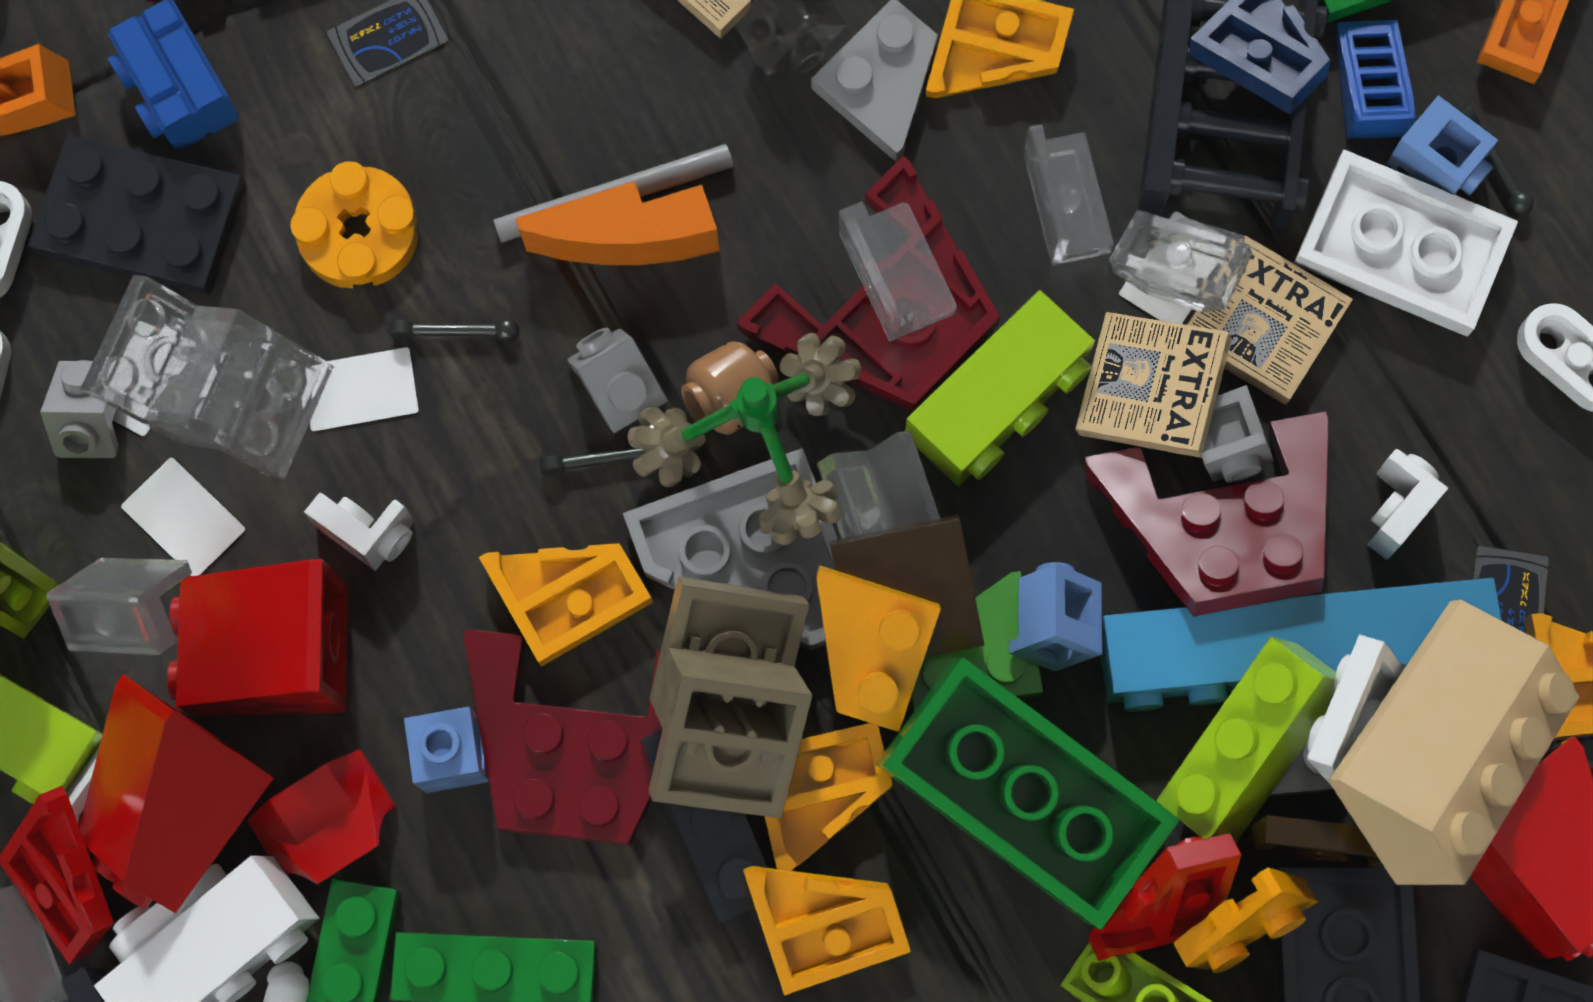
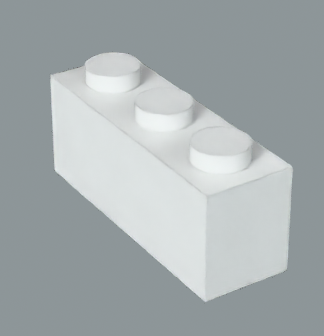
(217, 941)

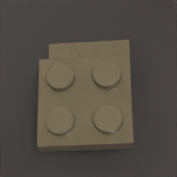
(729, 698)

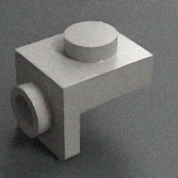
(616, 377)
(75, 420)
(1235, 439)

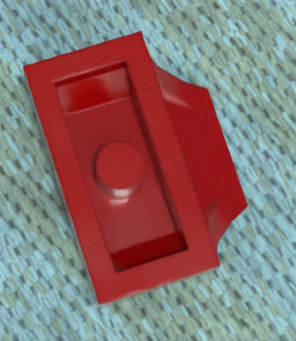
(324, 818)

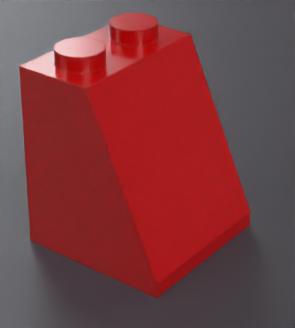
(261, 641)
(162, 798)
(1543, 858)

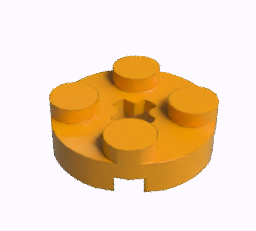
(355, 192)

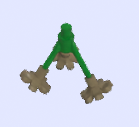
(794, 504)

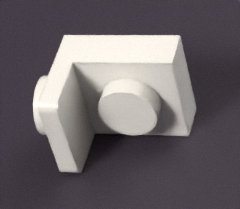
(1399, 515)
(349, 527)

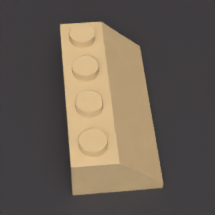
(1453, 746)

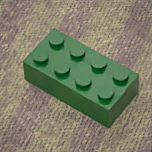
(1027, 792)

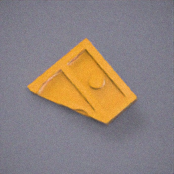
(997, 44)
(827, 791)

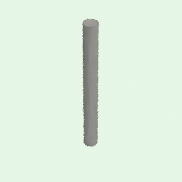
(647, 182)

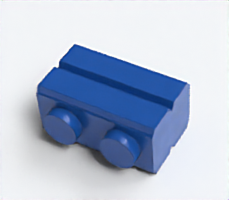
(172, 75)

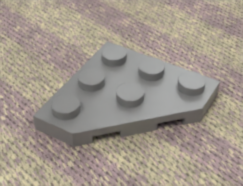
(718, 538)

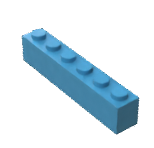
(1206, 655)

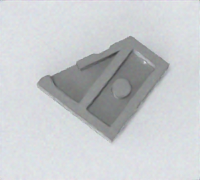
(880, 76)

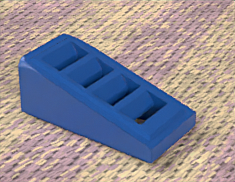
(1377, 121)

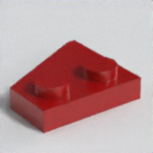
(57, 876)
(1170, 897)

